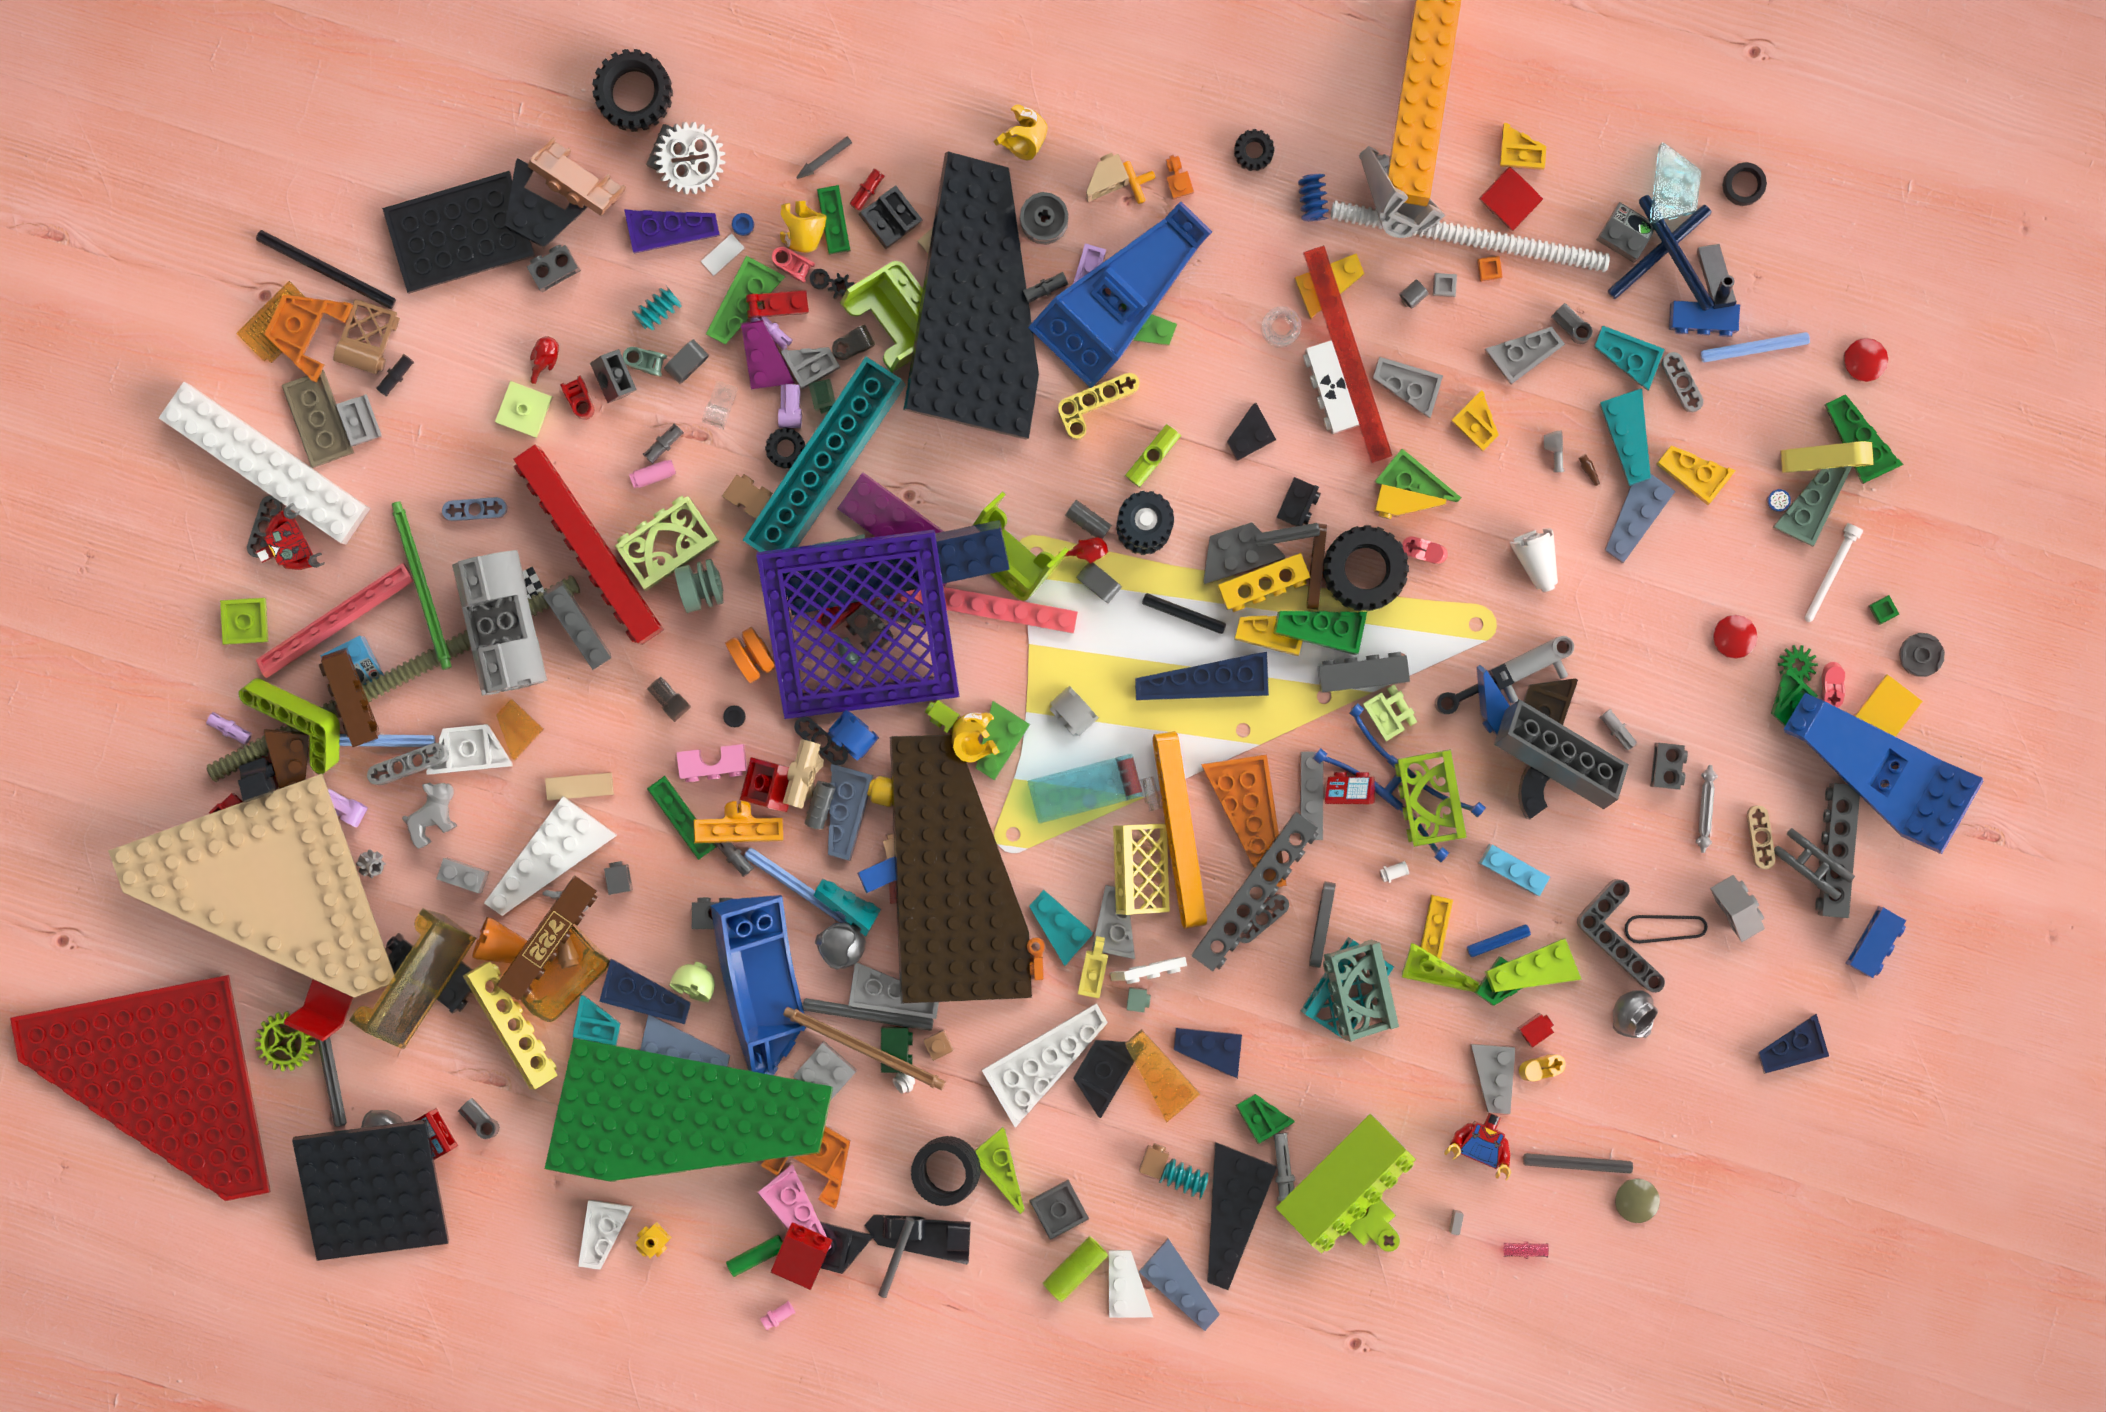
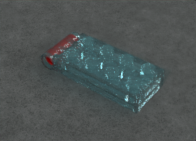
(1085, 788)

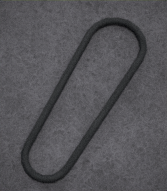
(1665, 917)

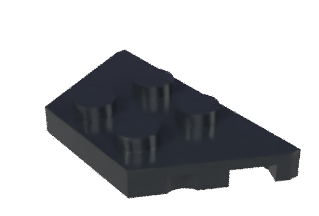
(1103, 1073)
(844, 1248)

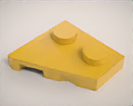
(1520, 150)
(1477, 422)

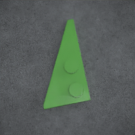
(1410, 475)

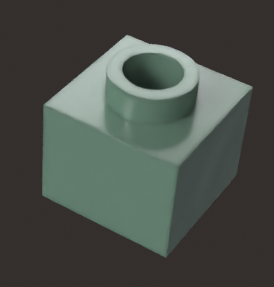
(1138, 999)

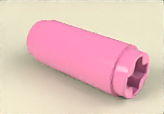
(652, 474)

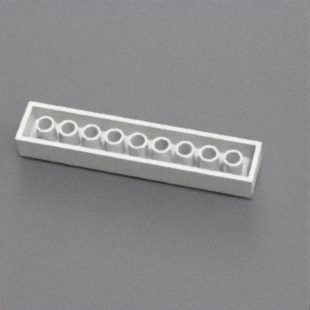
(264, 463)

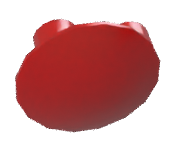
(1866, 359)
(1735, 636)

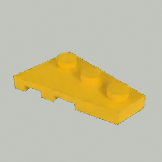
(1345, 272)

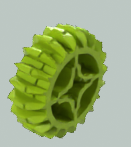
(268, 1051)

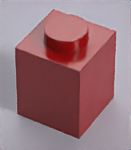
(1536, 1029)

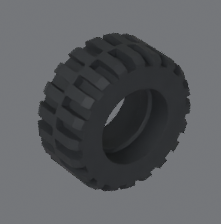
(1371, 538)

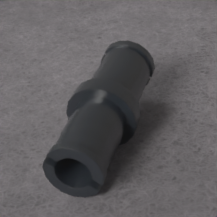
(395, 375)

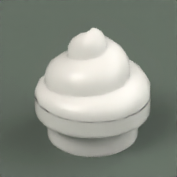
(903, 1082)

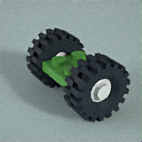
(1145, 522)

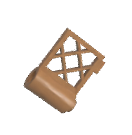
(361, 354)

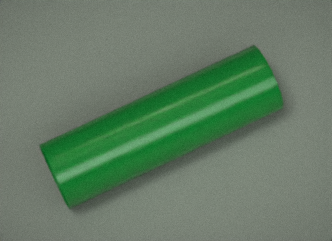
(754, 1256)

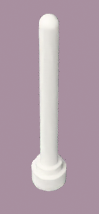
(1851, 534)

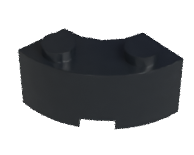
(256, 779)
(1532, 792)

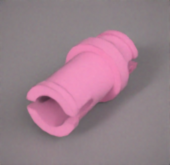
(778, 1315)

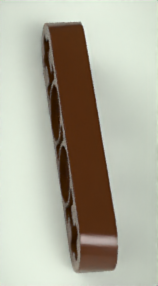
(1316, 568)

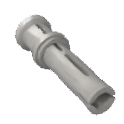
(1284, 1177)

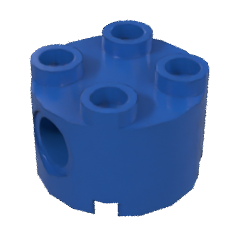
(852, 733)

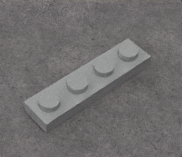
(1312, 792)

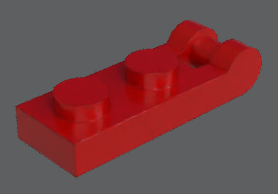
(777, 304)

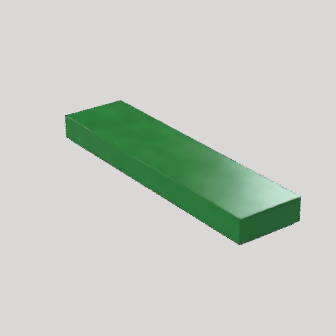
(679, 815)

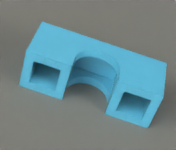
(1514, 869)

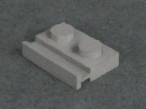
(358, 420)

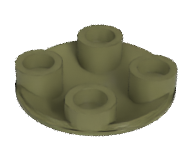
(1637, 1200)

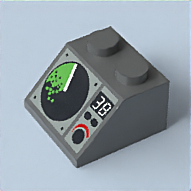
(1626, 232)

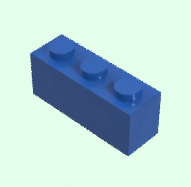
(1689, 316)
(1876, 942)

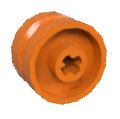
(753, 653)

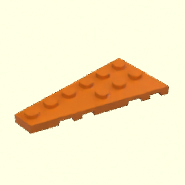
(1248, 801)

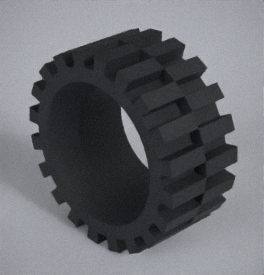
(623, 64)

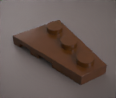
(288, 755)

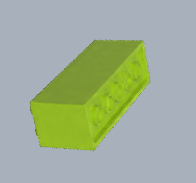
(1346, 1184)

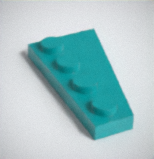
(1628, 432)

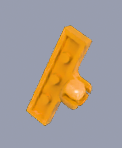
(738, 826)

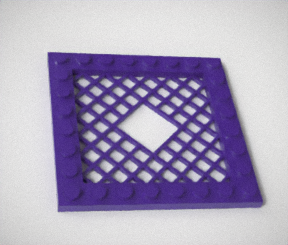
(859, 551)

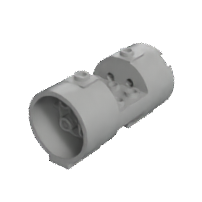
(499, 622)

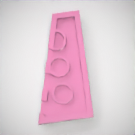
(789, 1201)

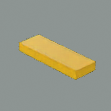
(1436, 925)

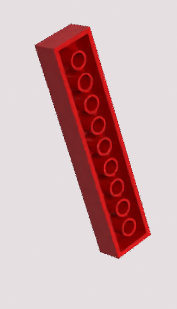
(589, 545)

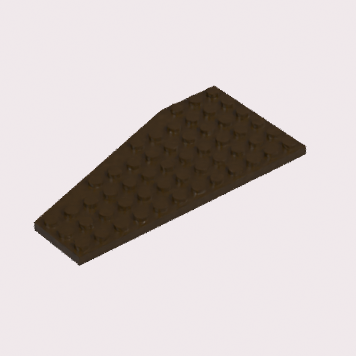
(953, 894)

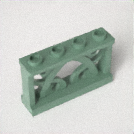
(1384, 1009)

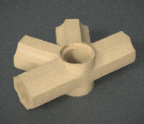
(802, 774)

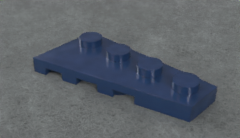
(637, 993)

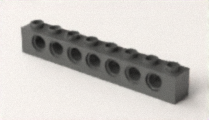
(1203, 951)

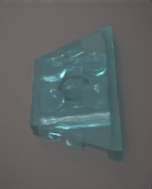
(1674, 186)

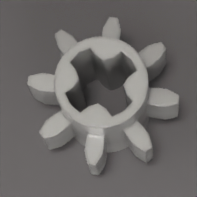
(370, 863)

